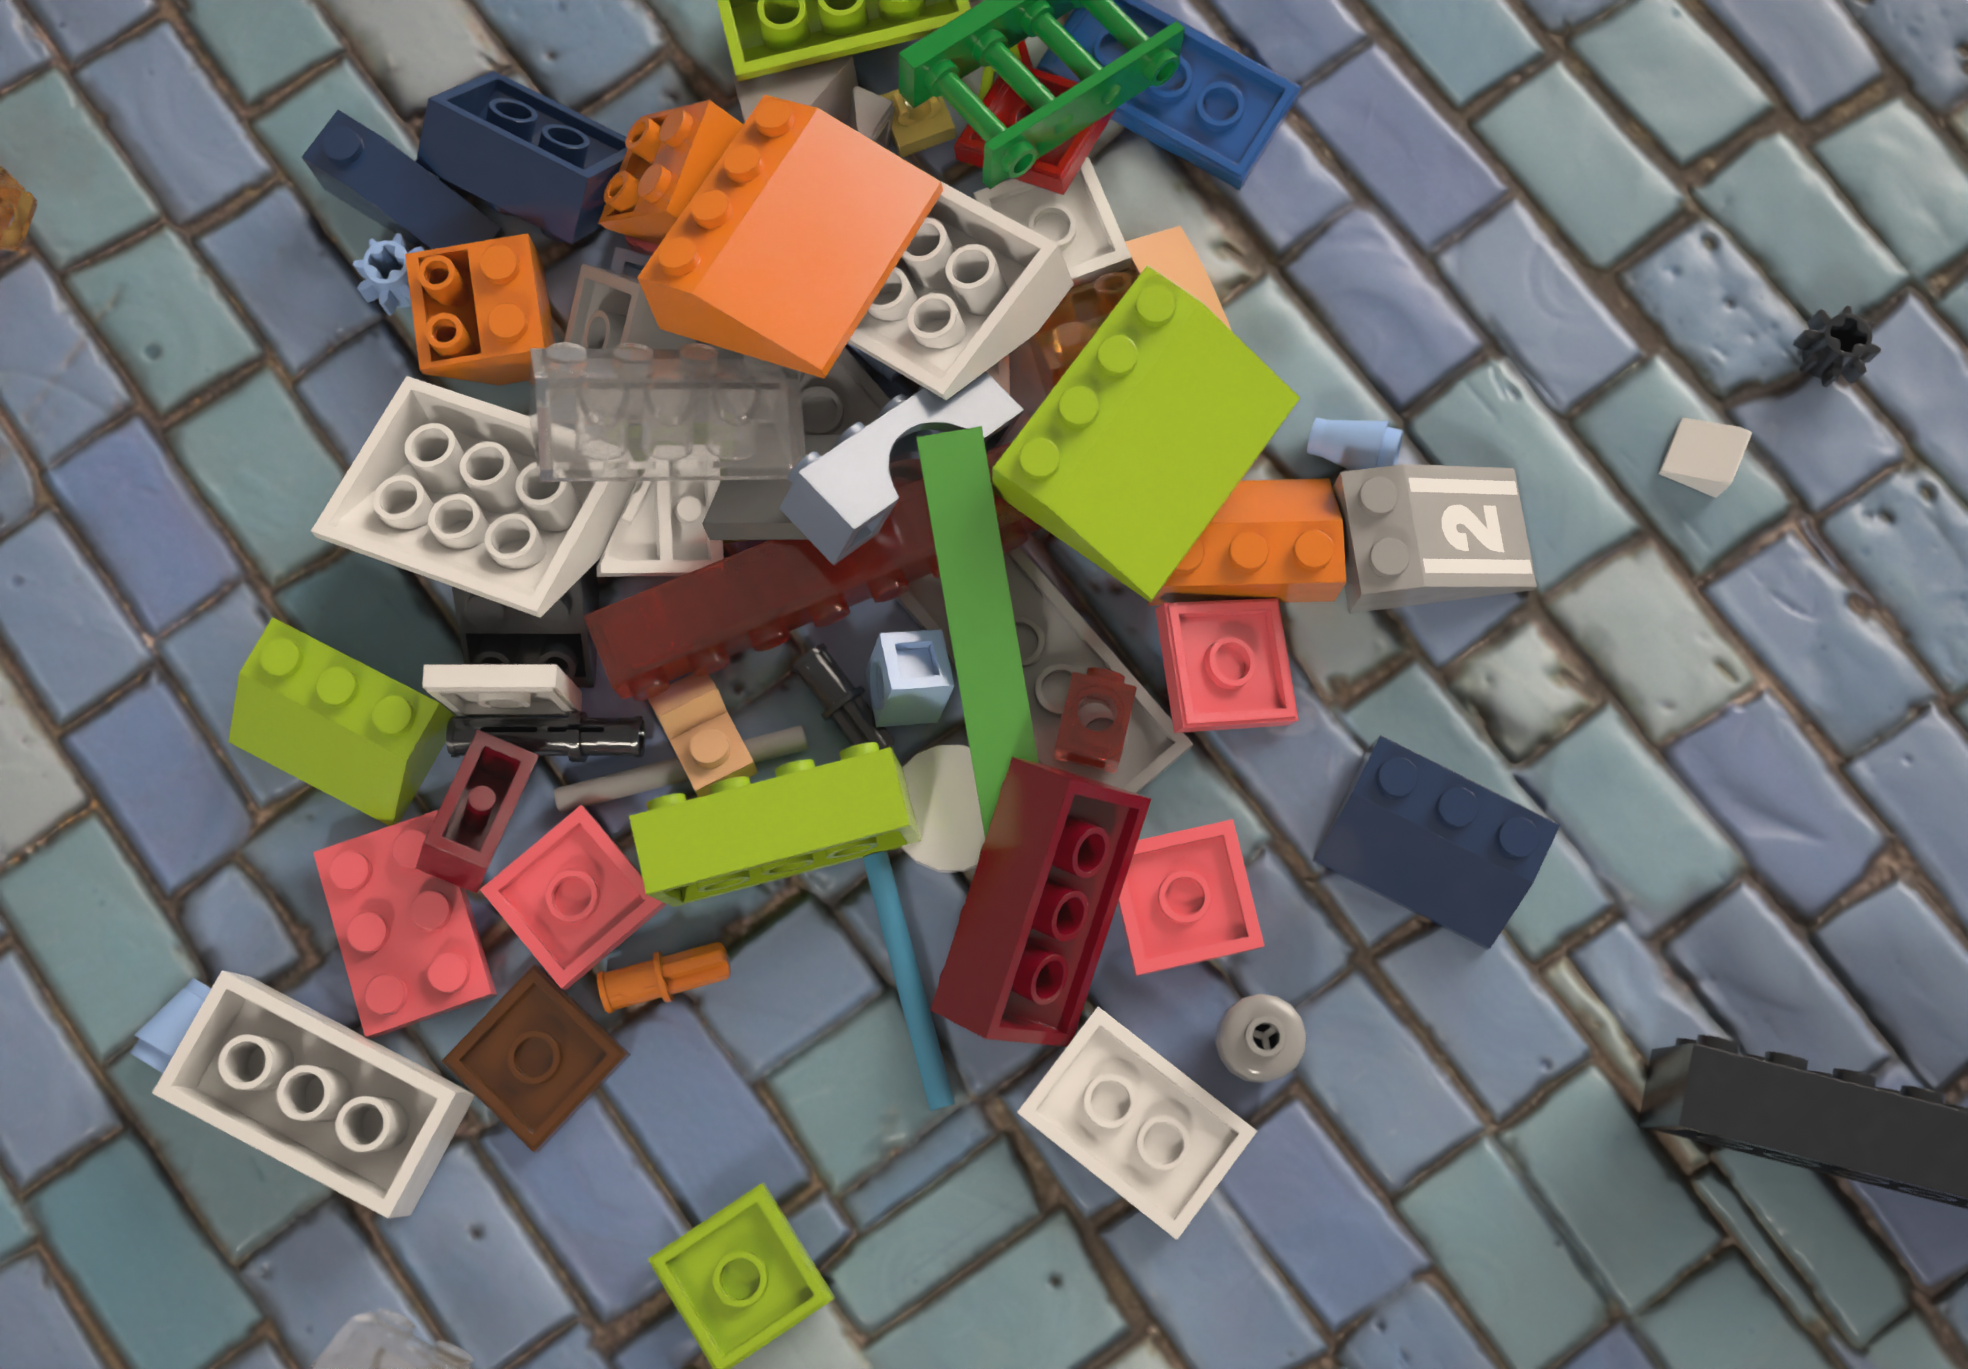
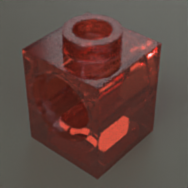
(1095, 748)

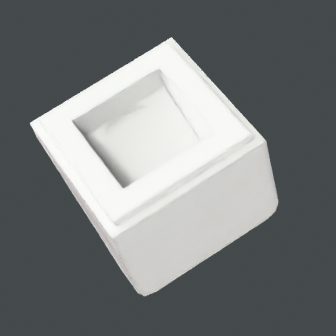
(1705, 455)

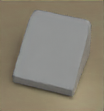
(871, 116)

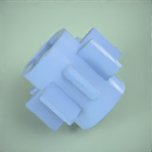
(386, 273)

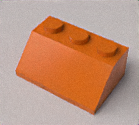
(1266, 544)

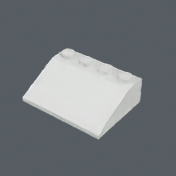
(962, 295)
(460, 500)

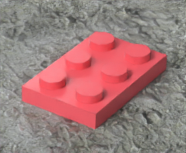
(401, 930)

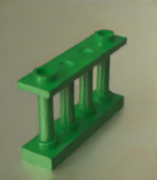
(984, 39)

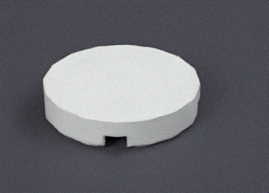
(944, 809)

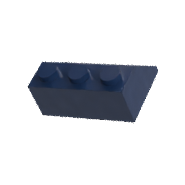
(521, 154)
(1435, 842)

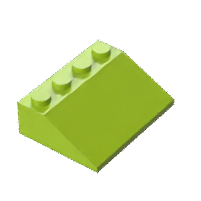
(1145, 435)

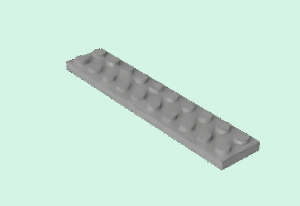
(1048, 628)

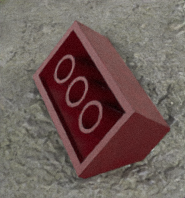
(1039, 905)

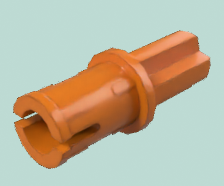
(663, 976)

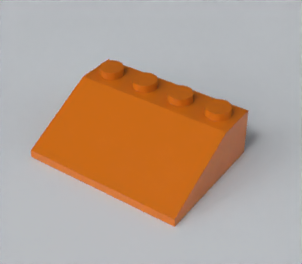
(788, 239)

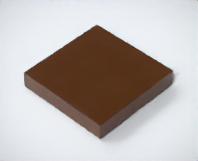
(536, 1058)

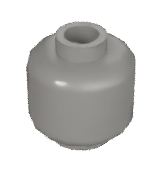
(1237, 1031)

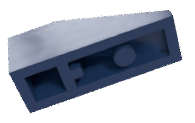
(393, 187)

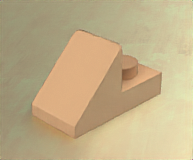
(702, 733)

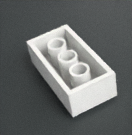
(314, 1094)

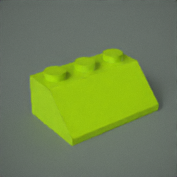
(336, 722)

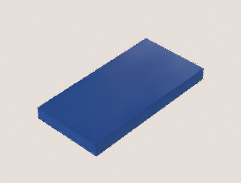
(1212, 110)

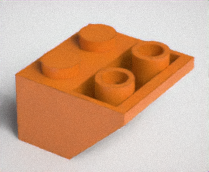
(665, 167)
(480, 309)

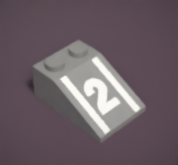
(1431, 535)

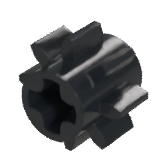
(1837, 346)

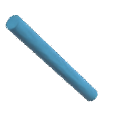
(908, 981)

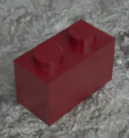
(476, 811)

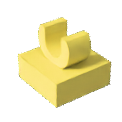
(920, 126)

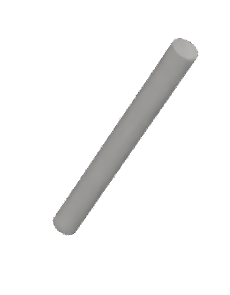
(668, 772)

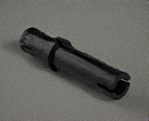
(568, 736)

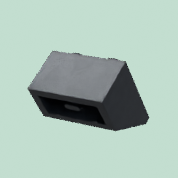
(508, 636)

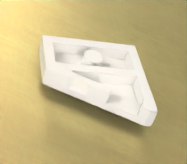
(662, 531)

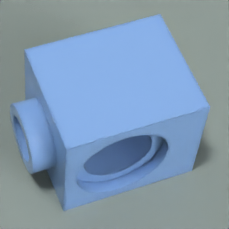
(909, 678)

